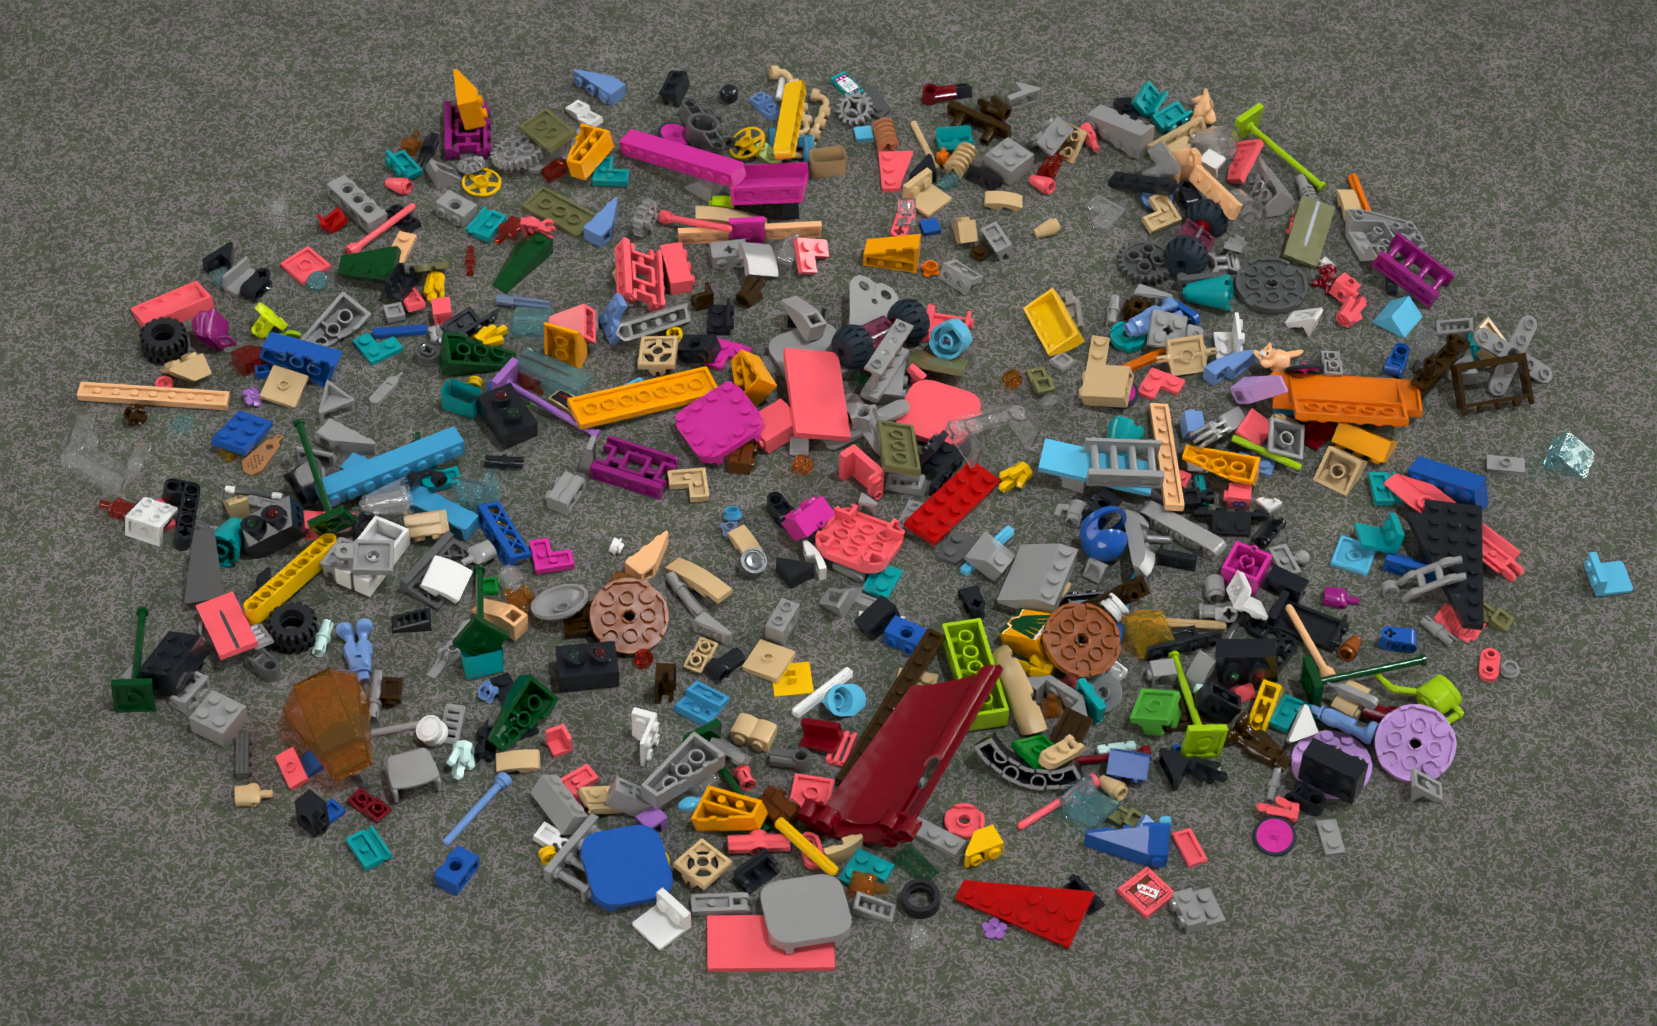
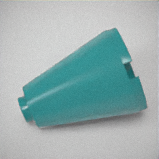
(1211, 292)
(1124, 428)
(229, 541)

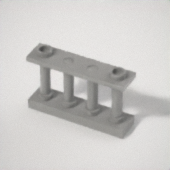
(886, 361)
(1123, 477)
(567, 855)

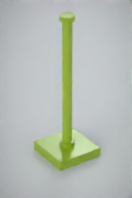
(1249, 123)
(1199, 739)

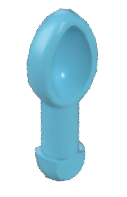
(689, 803)

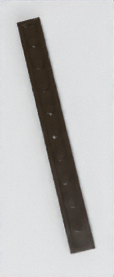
(909, 675)

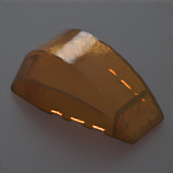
(332, 720)

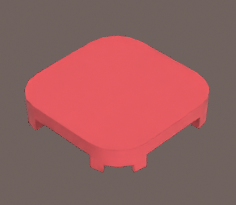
(934, 405)
(859, 540)

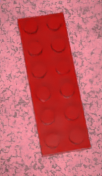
(952, 503)

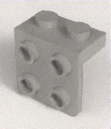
(1051, 136)

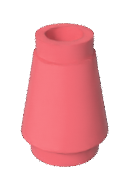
(1042, 183)
(399, 185)

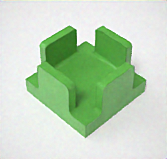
(1156, 709)

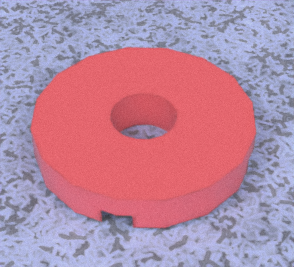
(963, 811)

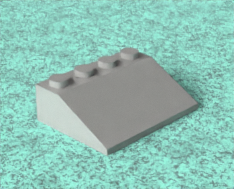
(1038, 577)

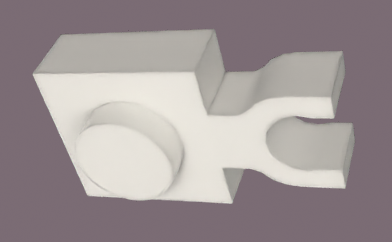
(549, 835)

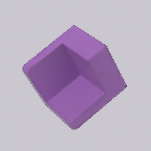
(653, 818)

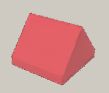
(1244, 690)

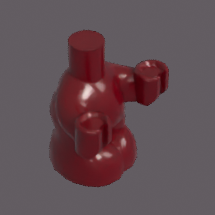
(1328, 277)

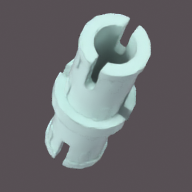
(322, 638)

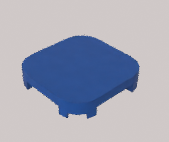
(625, 866)

